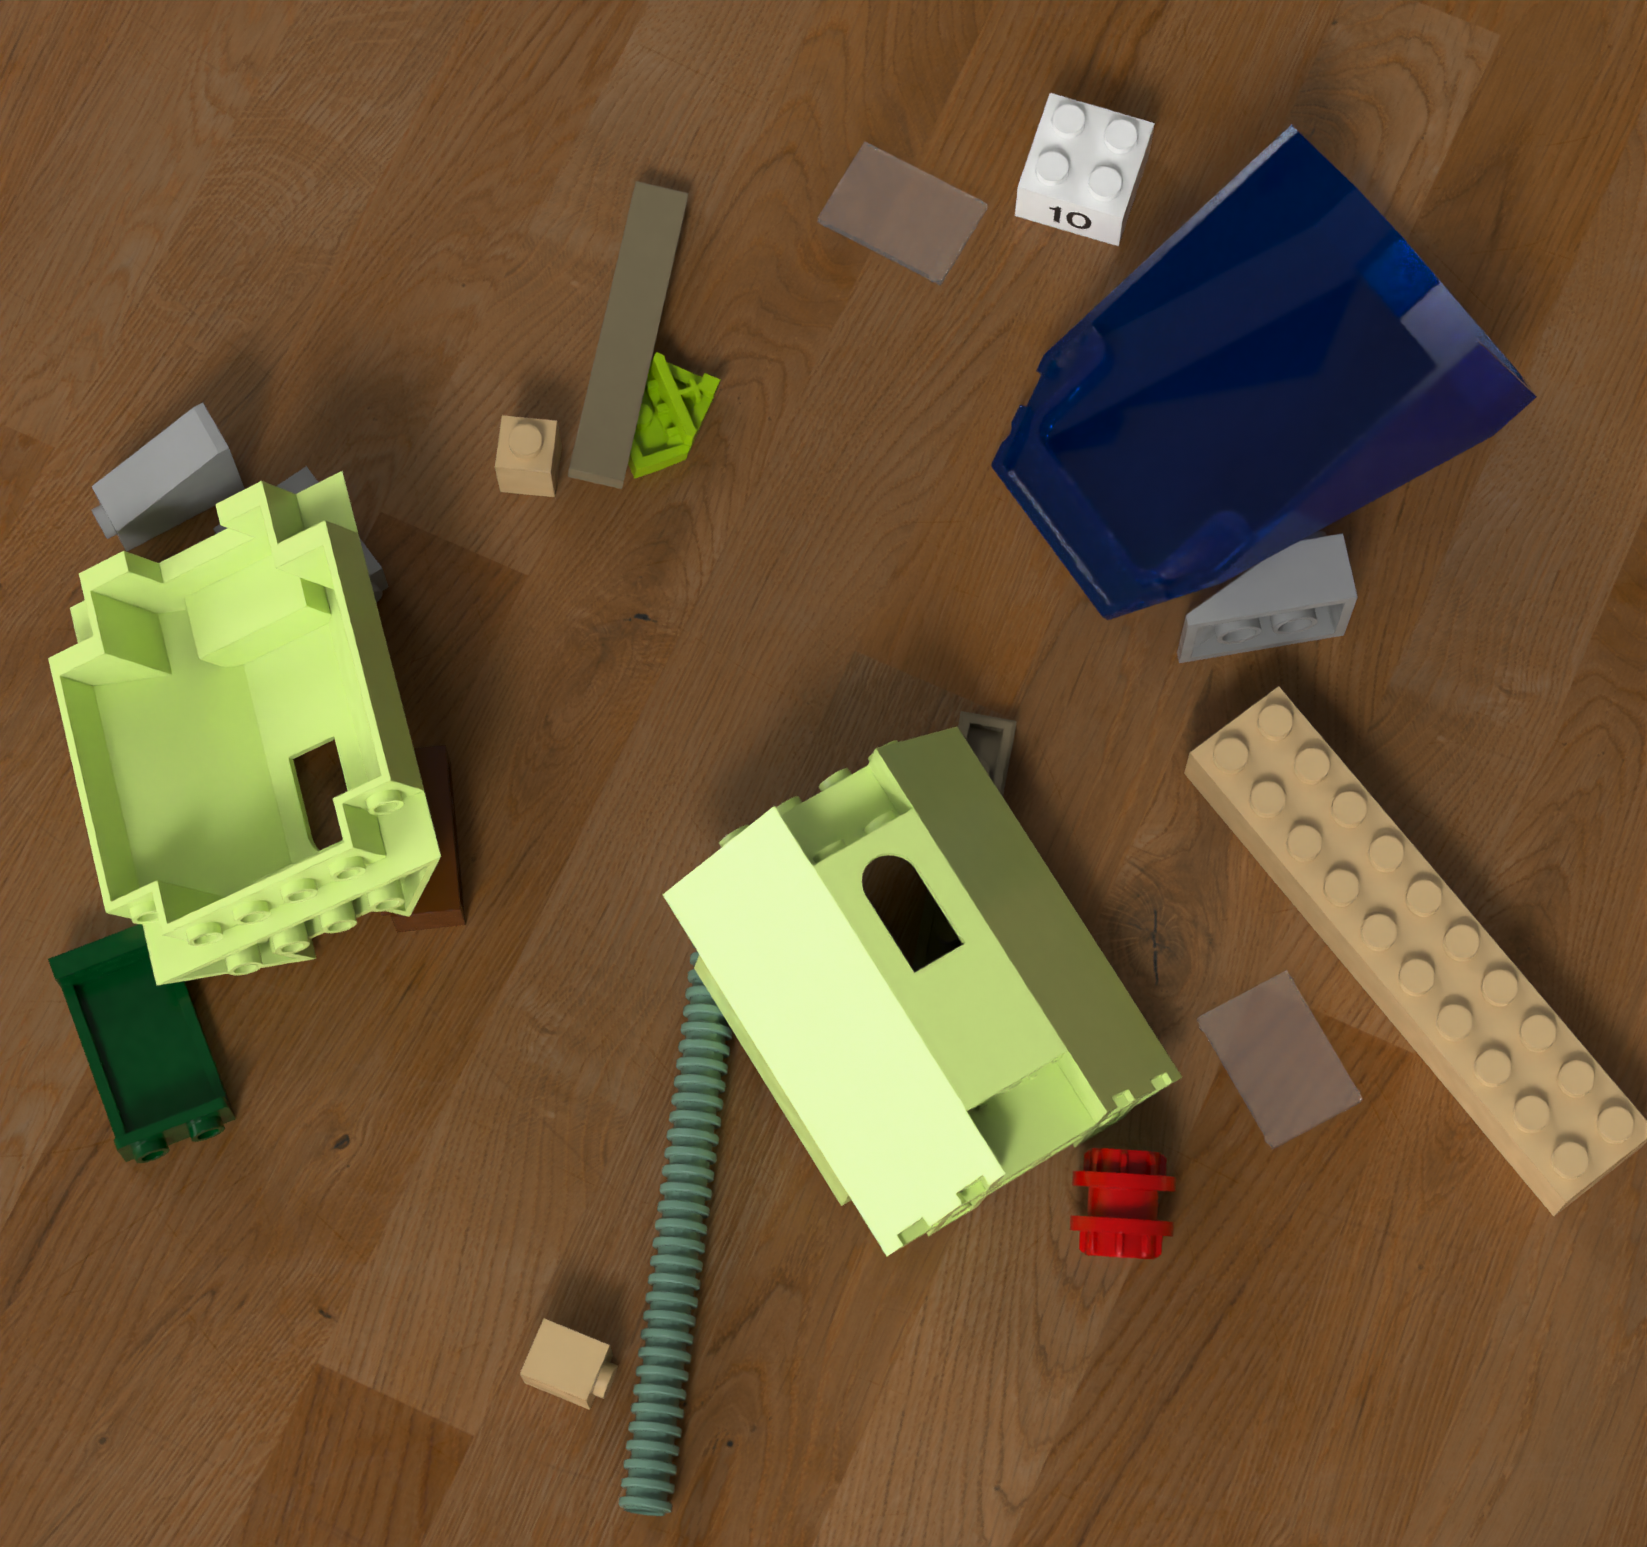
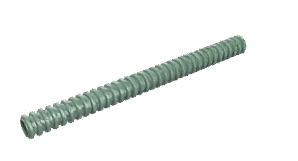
(677, 1254)

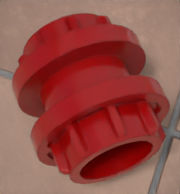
(1123, 1203)

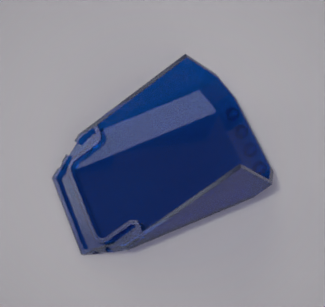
(1249, 388)

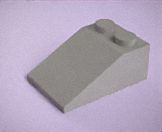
(1278, 602)

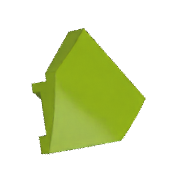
(669, 416)

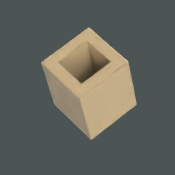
(528, 456)
(569, 1365)

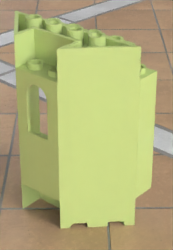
(187, 725)
(935, 1078)

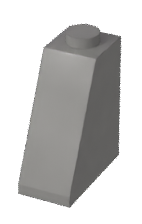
(167, 481)

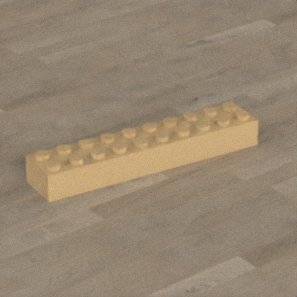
(1417, 951)

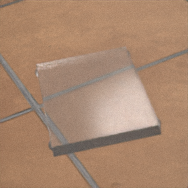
(902, 213)
(1279, 1059)

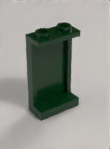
(142, 1047)

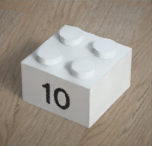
(1084, 169)

